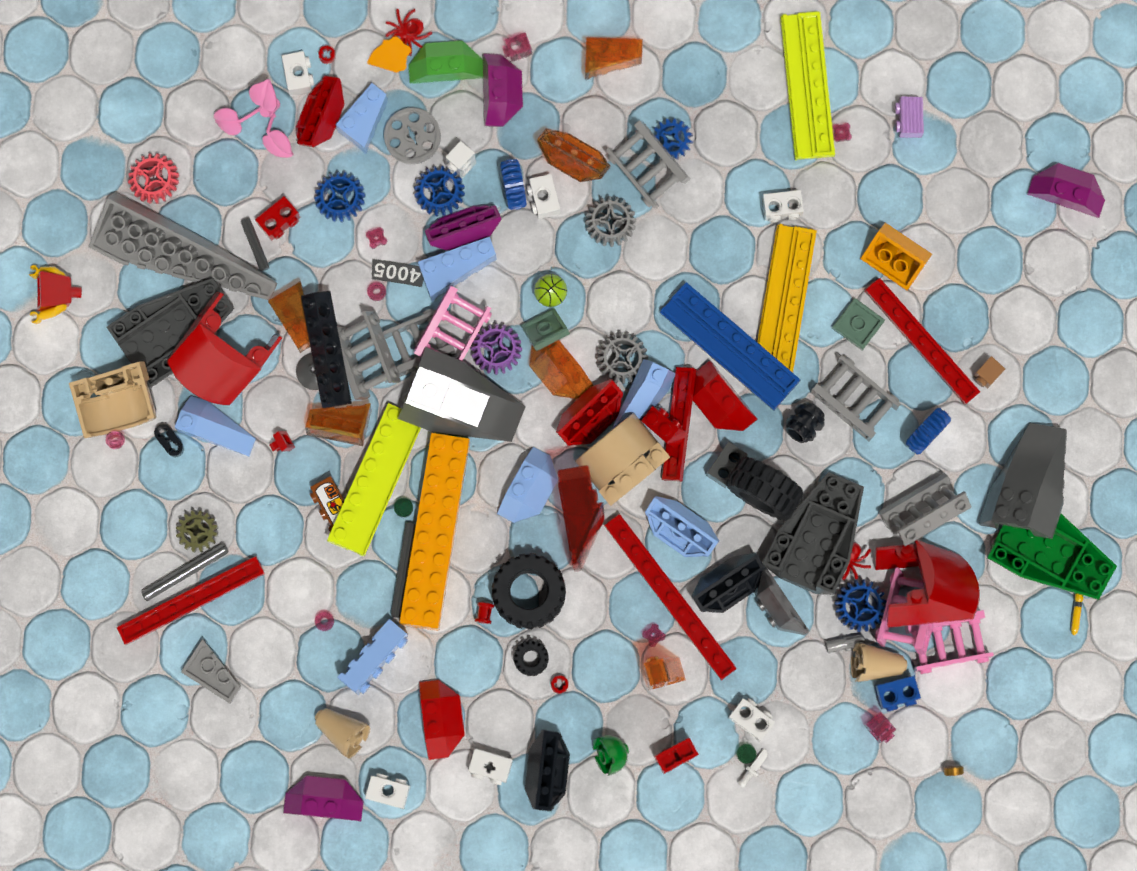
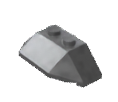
(777, 606)

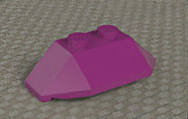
(501, 90)
(1068, 189)
(463, 227)
(324, 799)

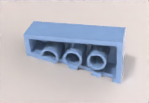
(455, 266)

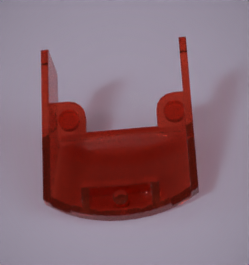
(580, 511)

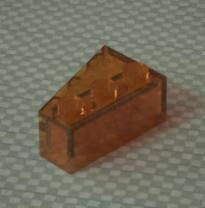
(611, 54)

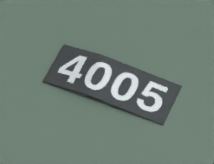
(396, 272)

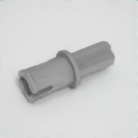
(844, 643)

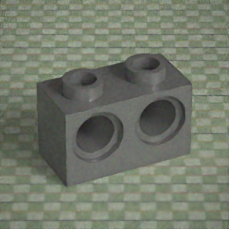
(724, 463)

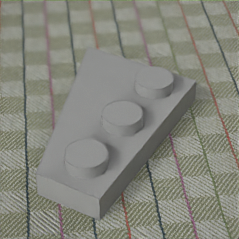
(211, 673)

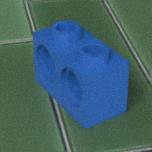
(896, 688)

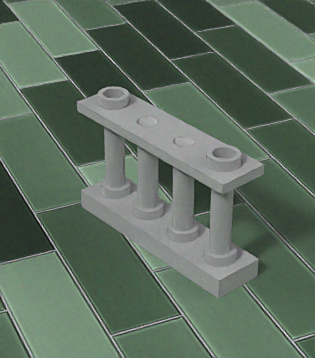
(666, 160)
(408, 364)
(354, 370)
(837, 404)
(918, 500)

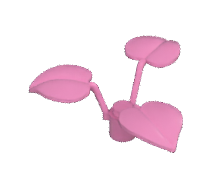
(264, 96)

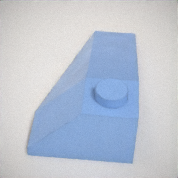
(647, 390)
(207, 423)

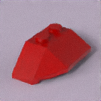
(320, 112)
(720, 401)
(590, 414)
(441, 718)

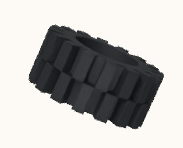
(531, 646)

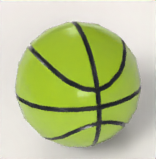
(550, 290)

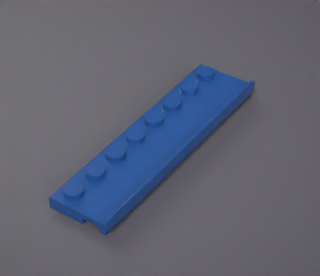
(730, 346)

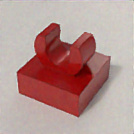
(282, 442)

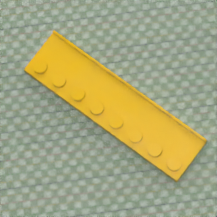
(786, 292)

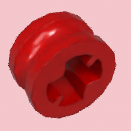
(332, 55)
(564, 688)

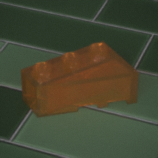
(291, 315)
(340, 424)
(662, 672)

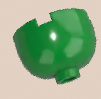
(611, 754)

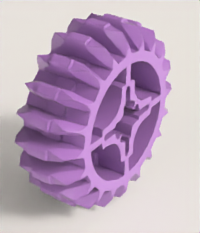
(489, 347)

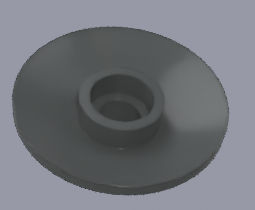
(304, 373)

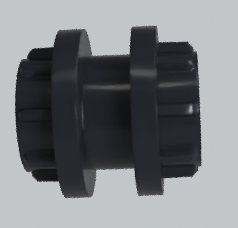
(805, 422)

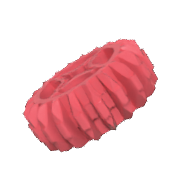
(147, 192)

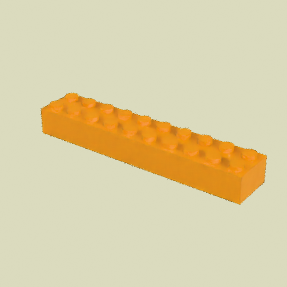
(435, 532)

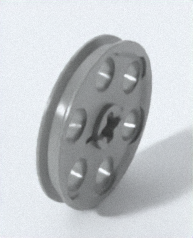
(416, 128)

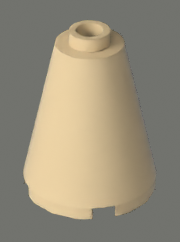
(875, 663)
(342, 731)

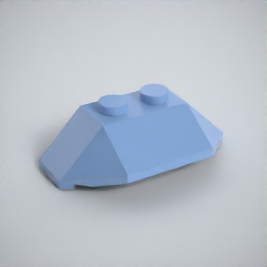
(529, 487)
(680, 528)

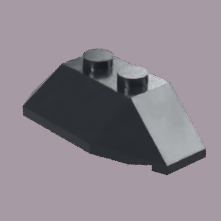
(728, 583)
(547, 771)

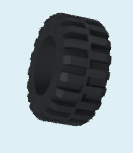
(764, 488)
(528, 617)

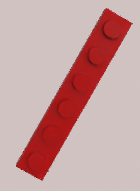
(681, 411)

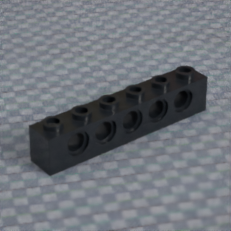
(326, 349)

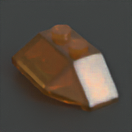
(572, 156)
(559, 371)

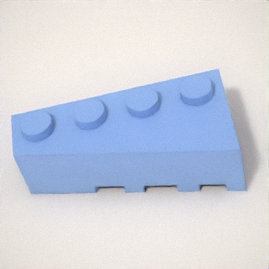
(373, 657)

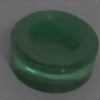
(403, 507)
(746, 753)

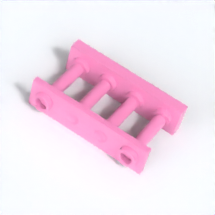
(442, 313)
(955, 626)
(920, 641)

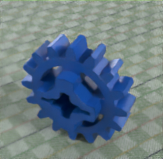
(676, 133)

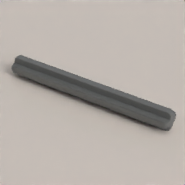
(403, 570)
(184, 572)

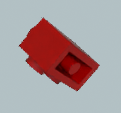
(664, 426)

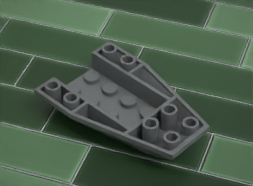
(156, 327)
(459, 401)
(819, 537)

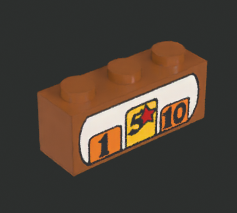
(328, 498)

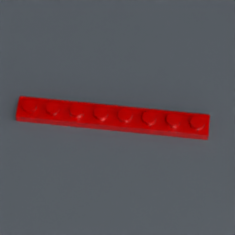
(922, 341)
(190, 600)

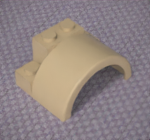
(121, 403)
(621, 458)

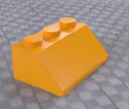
(896, 256)

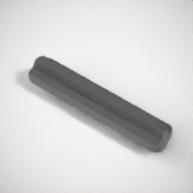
(255, 244)

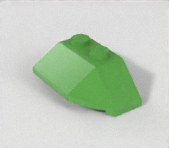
(445, 63)

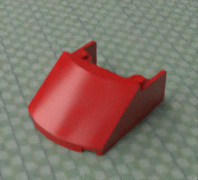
(210, 365)
(947, 579)

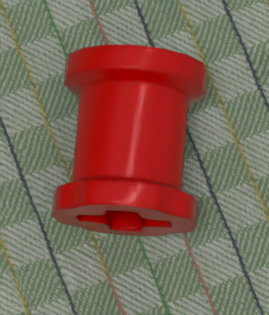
(484, 613)

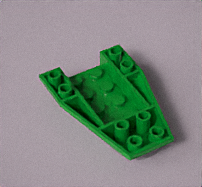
(1062, 562)

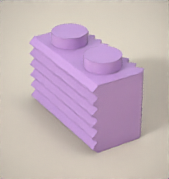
(910, 117)

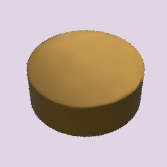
(953, 770)

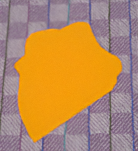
(390, 55)

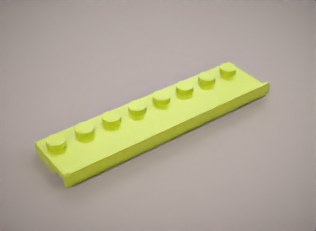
(807, 86)
(374, 482)

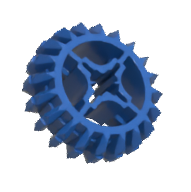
(513, 184)
(345, 191)
(446, 194)
(928, 431)
(853, 601)

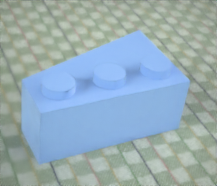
(362, 118)

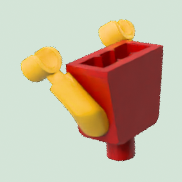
(53, 292)

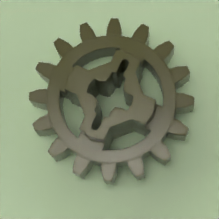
(195, 540)

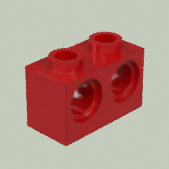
(274, 214)
(676, 755)

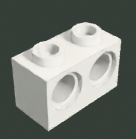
(460, 160)
(782, 200)
(748, 723)

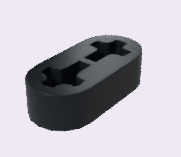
(172, 438)

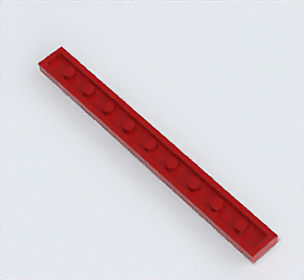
(670, 597)

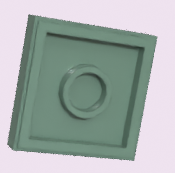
(858, 324)
(545, 329)

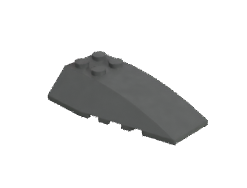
(1030, 483)

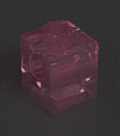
(521, 40)
(880, 728)

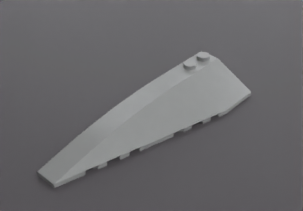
(155, 243)

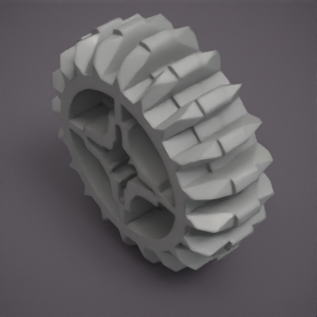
(617, 221)
(617, 351)

